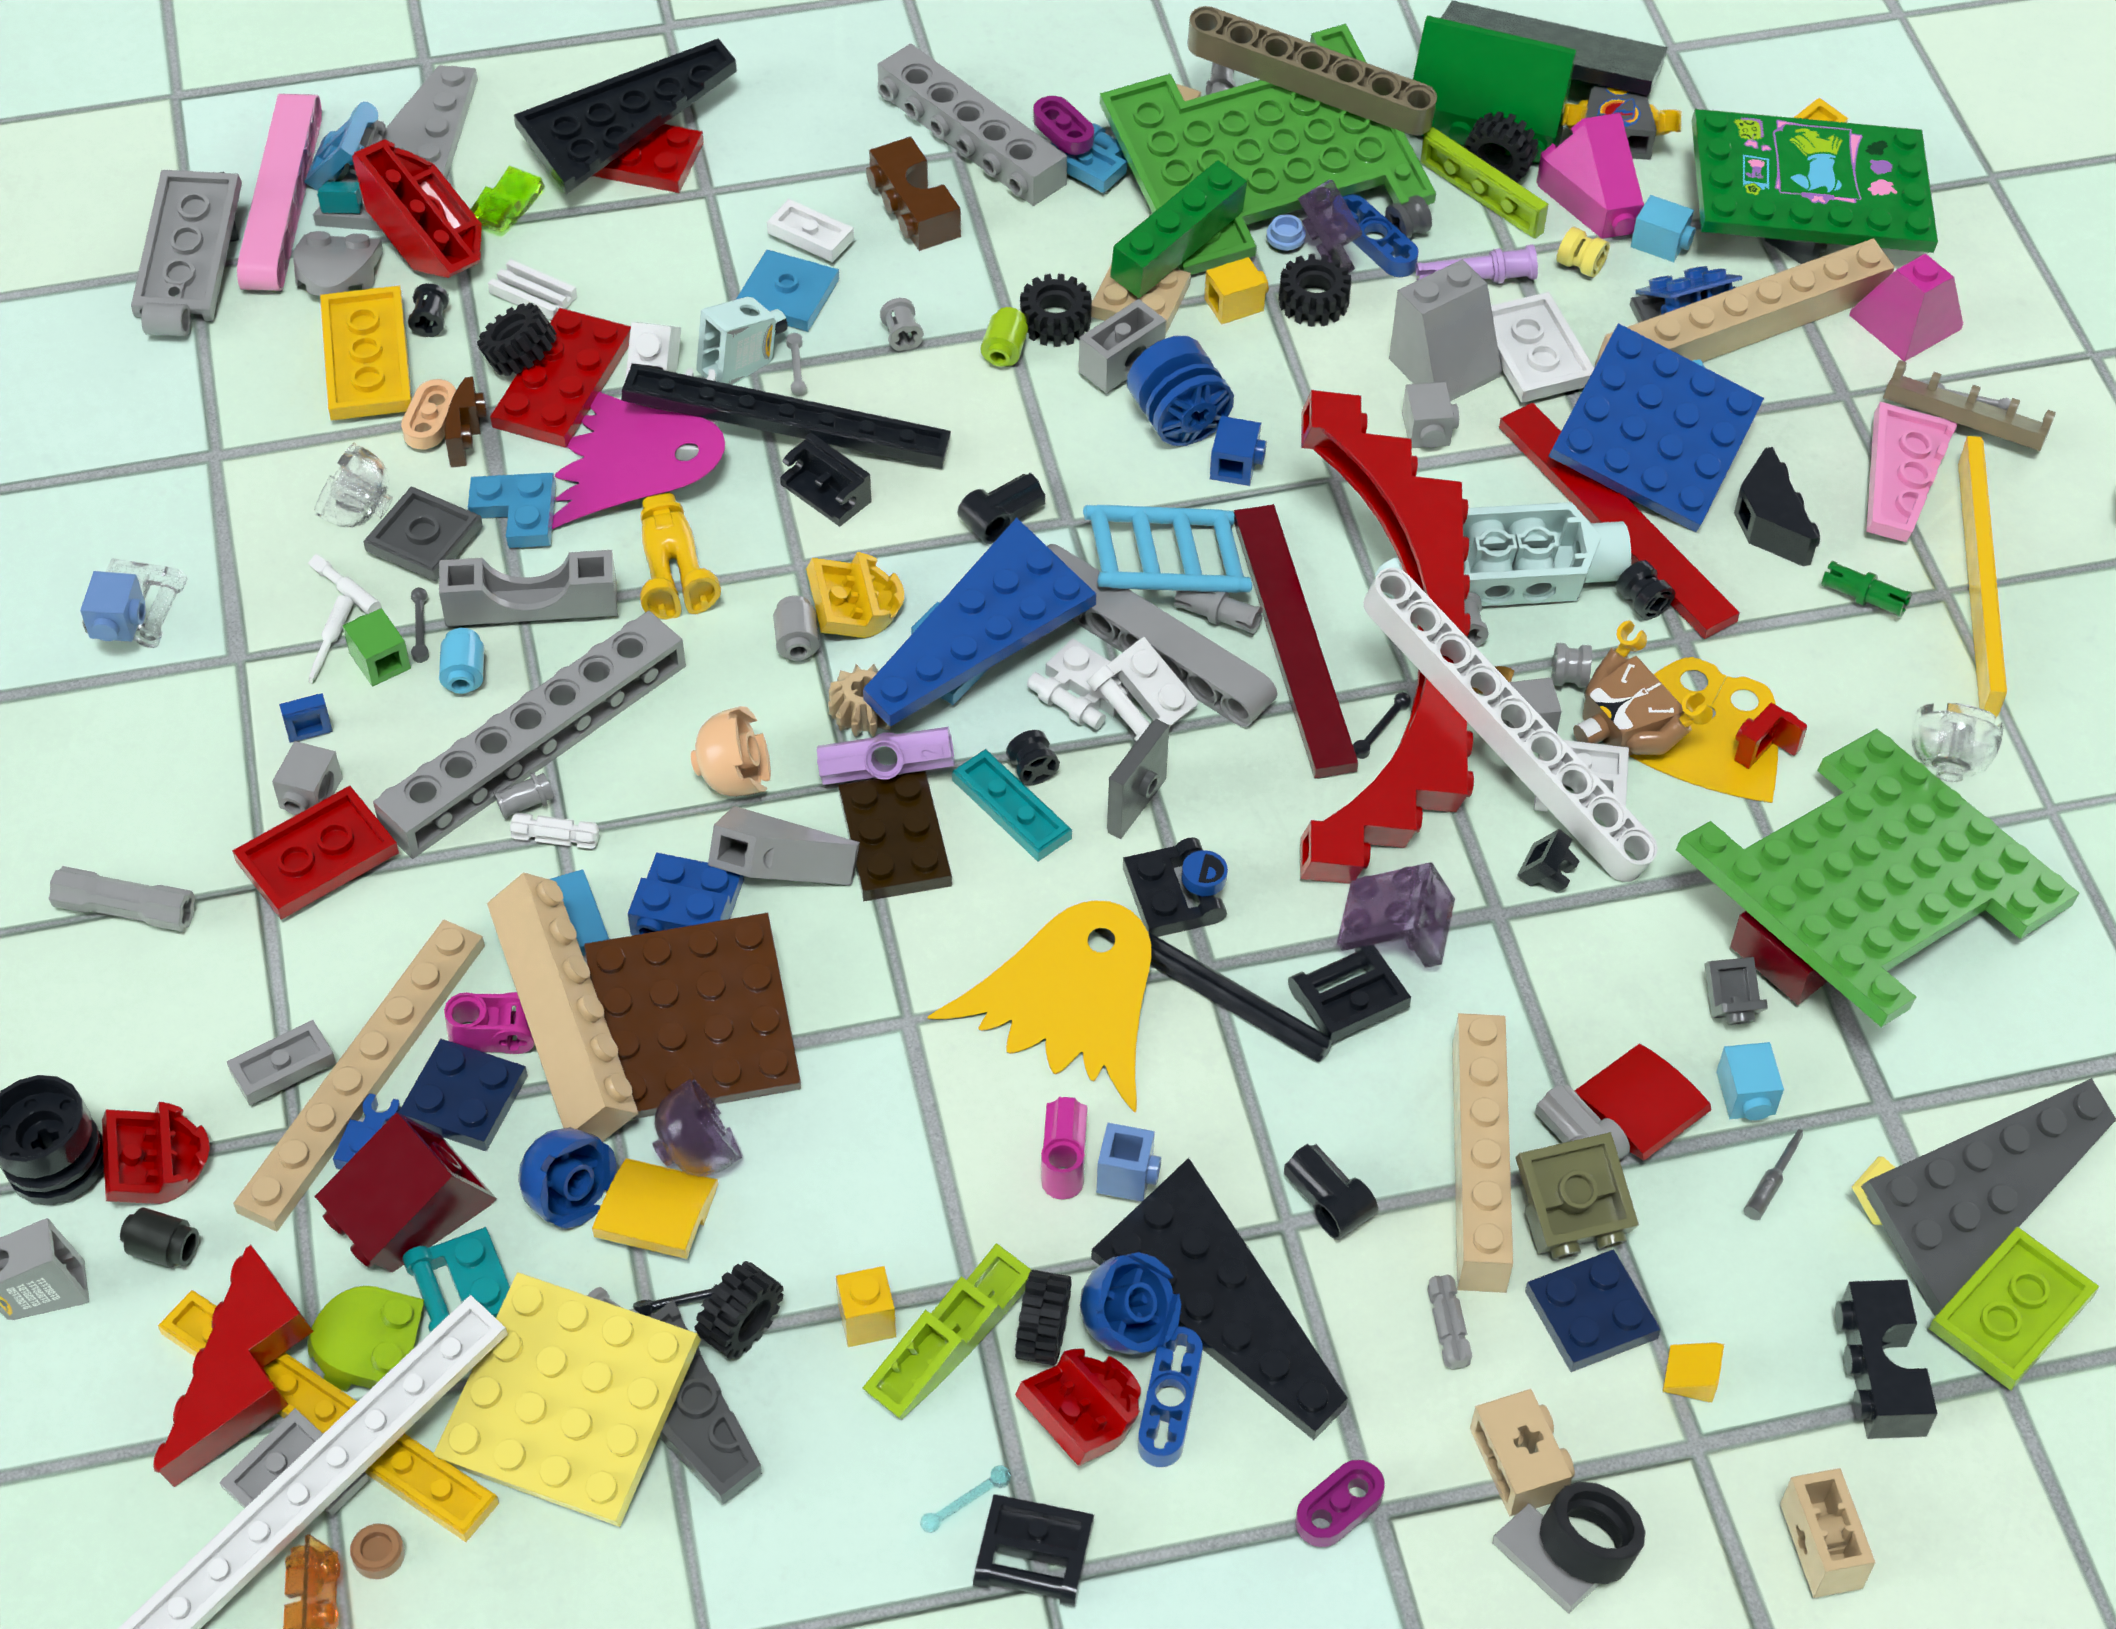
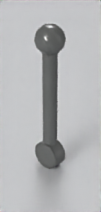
(419, 651)

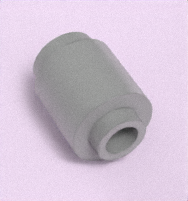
(795, 628)

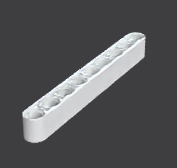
(1514, 744)

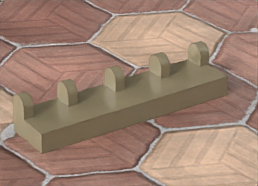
(1968, 410)

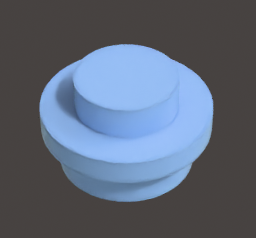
(1286, 232)

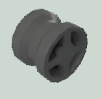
(1410, 216)

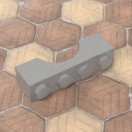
(479, 594)

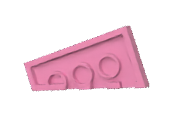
(1903, 467)

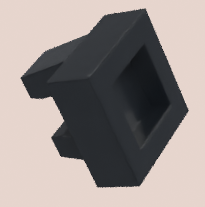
(1546, 859)

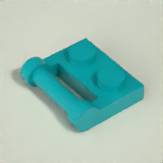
(472, 1267)

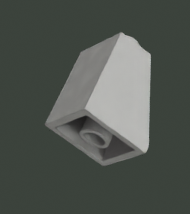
(1446, 331)

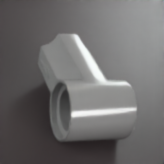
(1573, 1119)

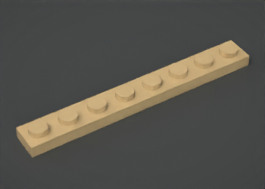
(360, 1071)

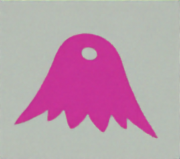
(633, 456)

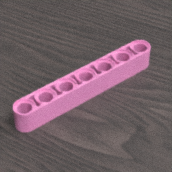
(279, 192)

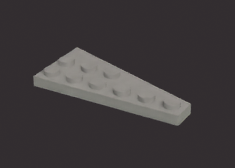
(426, 127)

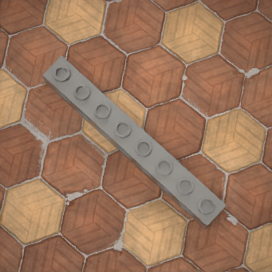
(529, 733)

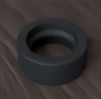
(1576, 1553)

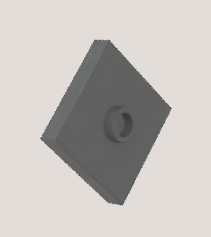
(422, 532)
(1137, 778)

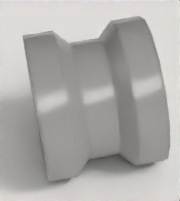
(1572, 665)

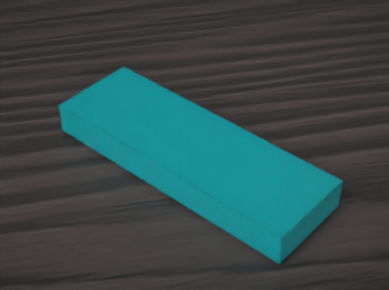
(1012, 805)

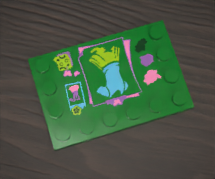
(1813, 180)

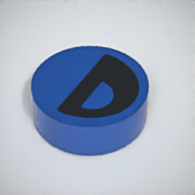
(1204, 873)

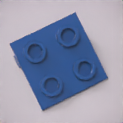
(1691, 288)

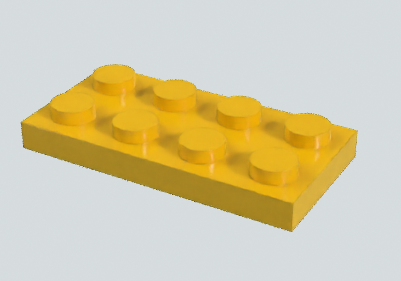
(365, 352)

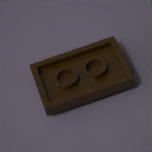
(897, 835)

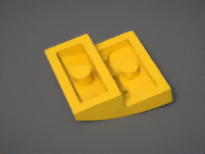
(654, 1208)

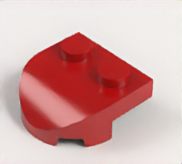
(151, 1154)
(1083, 1403)

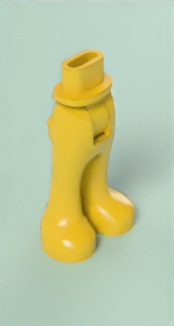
(668, 537)

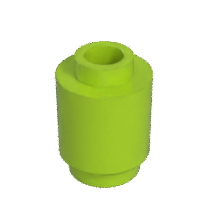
(1004, 337)

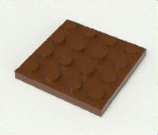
(697, 1008)

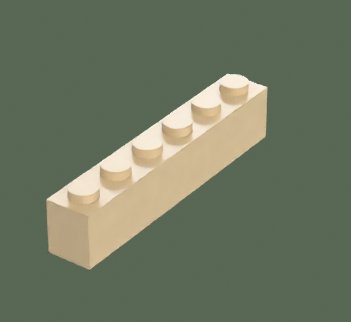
(562, 1007)
(1482, 1154)

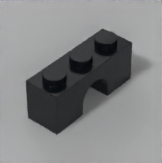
(1887, 1397)

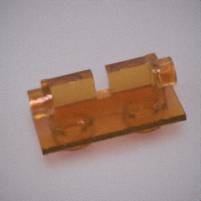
(312, 1575)

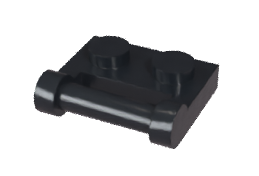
(1160, 894)
(1354, 1002)
(1037, 1534)

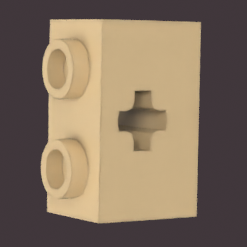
(1521, 1450)
(1827, 1533)

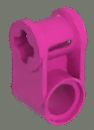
(491, 1023)

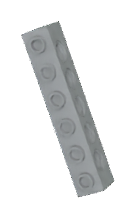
(972, 124)

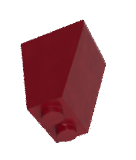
(401, 1193)

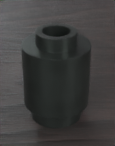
(159, 1237)

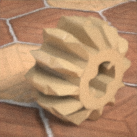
(848, 705)

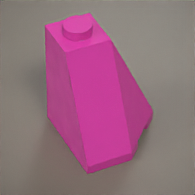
(1594, 176)
(1912, 308)

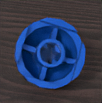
(566, 1176)
(1130, 1304)

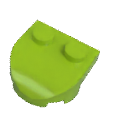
(363, 1335)

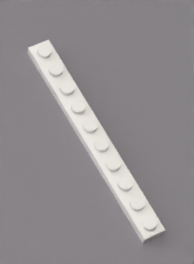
(322, 1472)

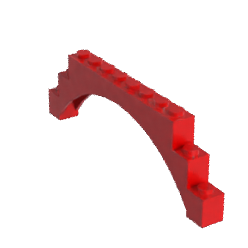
(1426, 530)

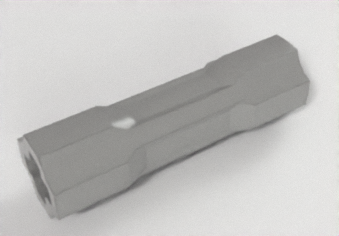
(88, 892)

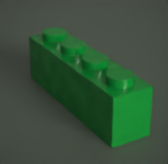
(1178, 229)

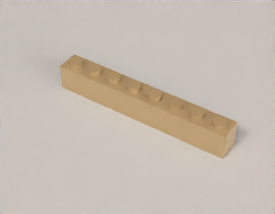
(1769, 304)

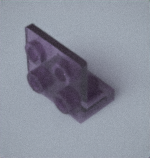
(1398, 905)

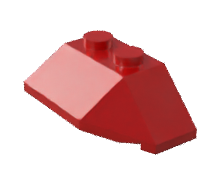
(418, 210)

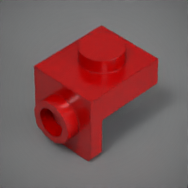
(1769, 727)

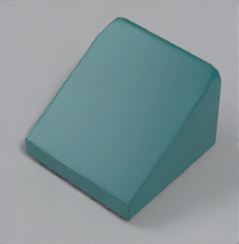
(340, 197)

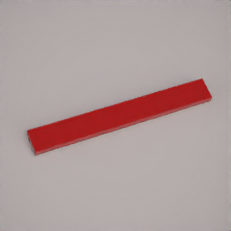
(1695, 596)

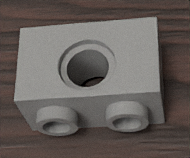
(1117, 342)

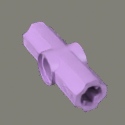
(857, 760)

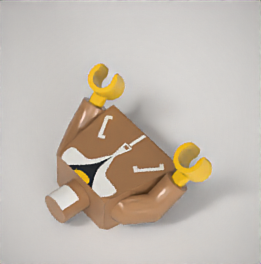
(1632, 707)

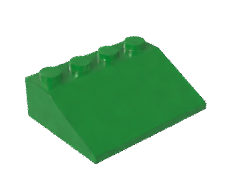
(1493, 73)

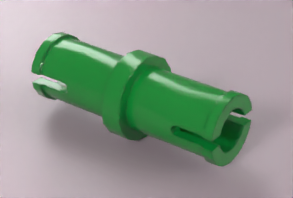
(1866, 588)

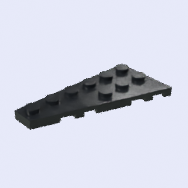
(601, 122)
(1228, 1298)

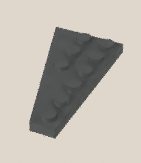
(1971, 1194)

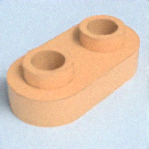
(424, 421)

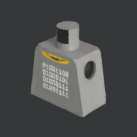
(39, 1272)

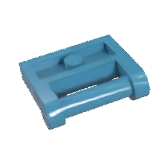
(339, 146)

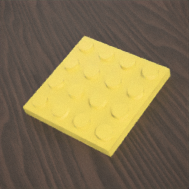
(568, 1399)

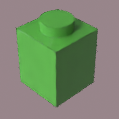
(376, 647)

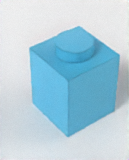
(1663, 228)
(1750, 1081)

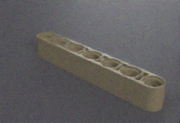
(1311, 70)

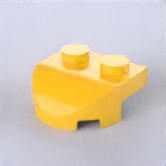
(854, 596)

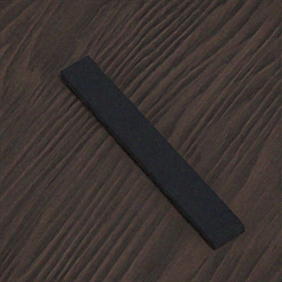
(786, 415)

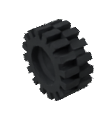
(1510, 136)
(1314, 274)
(1059, 294)
(517, 339)
(739, 1309)
(1043, 1317)

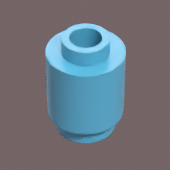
(461, 661)

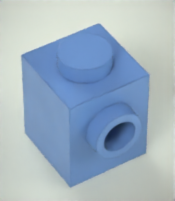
(113, 606)
(1127, 1162)

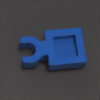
(359, 1133)

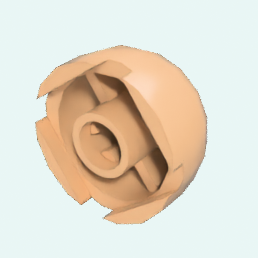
(731, 754)

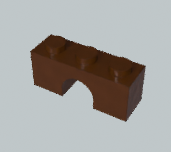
(902, 179)

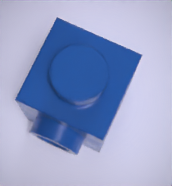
(1236, 451)

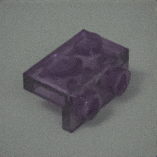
(1330, 221)

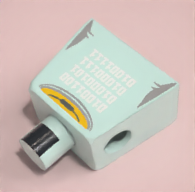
(737, 338)

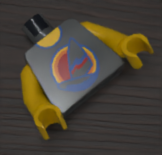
(1640, 118)

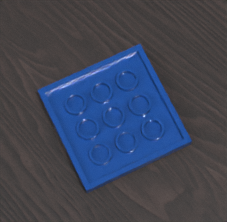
(1656, 427)

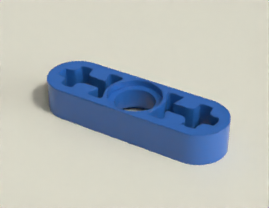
(1383, 249)
(1179, 1415)

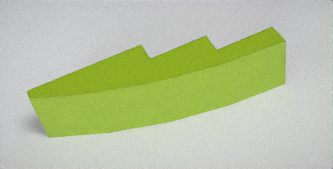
(949, 1333)

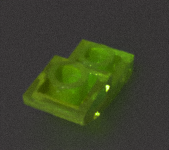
(508, 200)

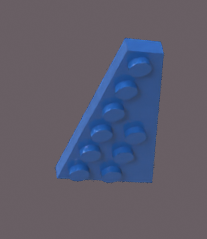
(994, 611)

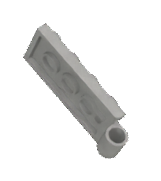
(185, 250)

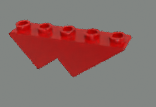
(229, 1383)

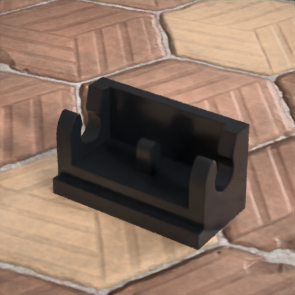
(826, 480)

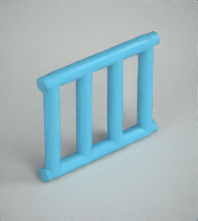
(1151, 577)

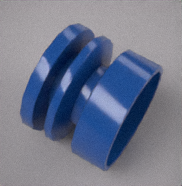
(1180, 390)

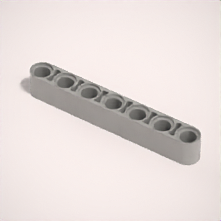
(1204, 667)

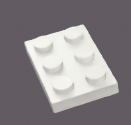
(1538, 348)

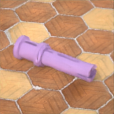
(1495, 266)

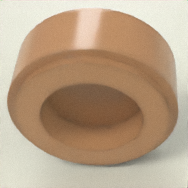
(377, 1551)

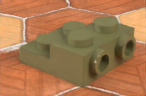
(1576, 1196)

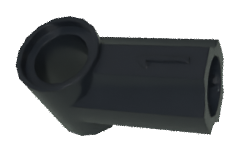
(994, 511)
(1336, 1200)

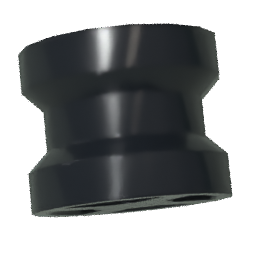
(1032, 757)

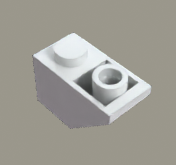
(654, 346)

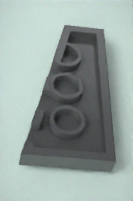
(704, 1428)

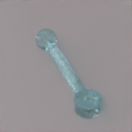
(998, 1478)

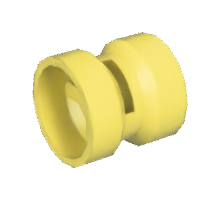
(1583, 252)

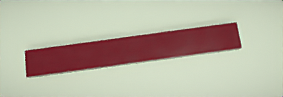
(1295, 642)

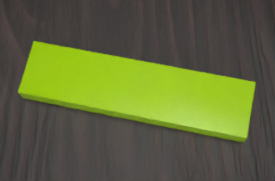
(1484, 183)

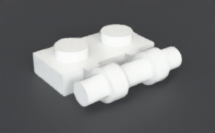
(1070, 671)

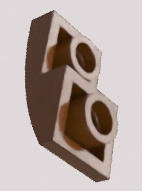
(463, 421)

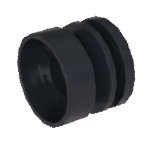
(48, 1140)

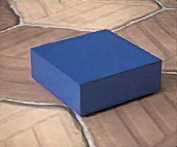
(305, 717)

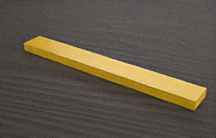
(1982, 576)
(404, 1468)

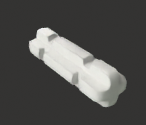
(554, 830)

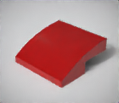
(1645, 1099)

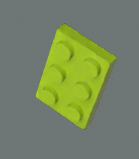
(2014, 1308)

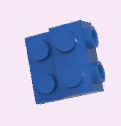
(682, 895)

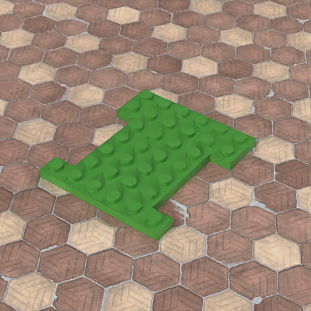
(1266, 136)
(1879, 873)

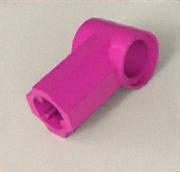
(1064, 1147)

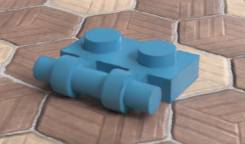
(1101, 164)

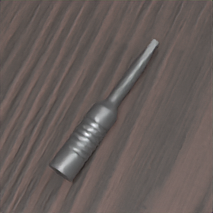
(1771, 1181)

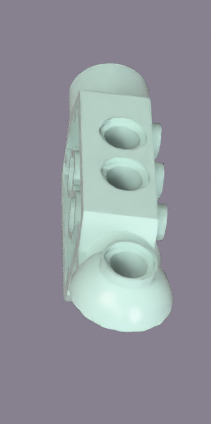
(1538, 553)

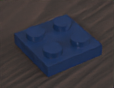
(464, 1094)
(1592, 1310)

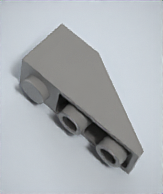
(780, 850)

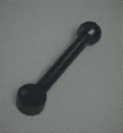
(1362, 747)
(648, 1306)

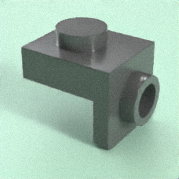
(1734, 990)

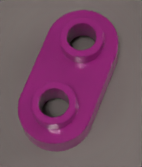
(1063, 125)
(1337, 1505)

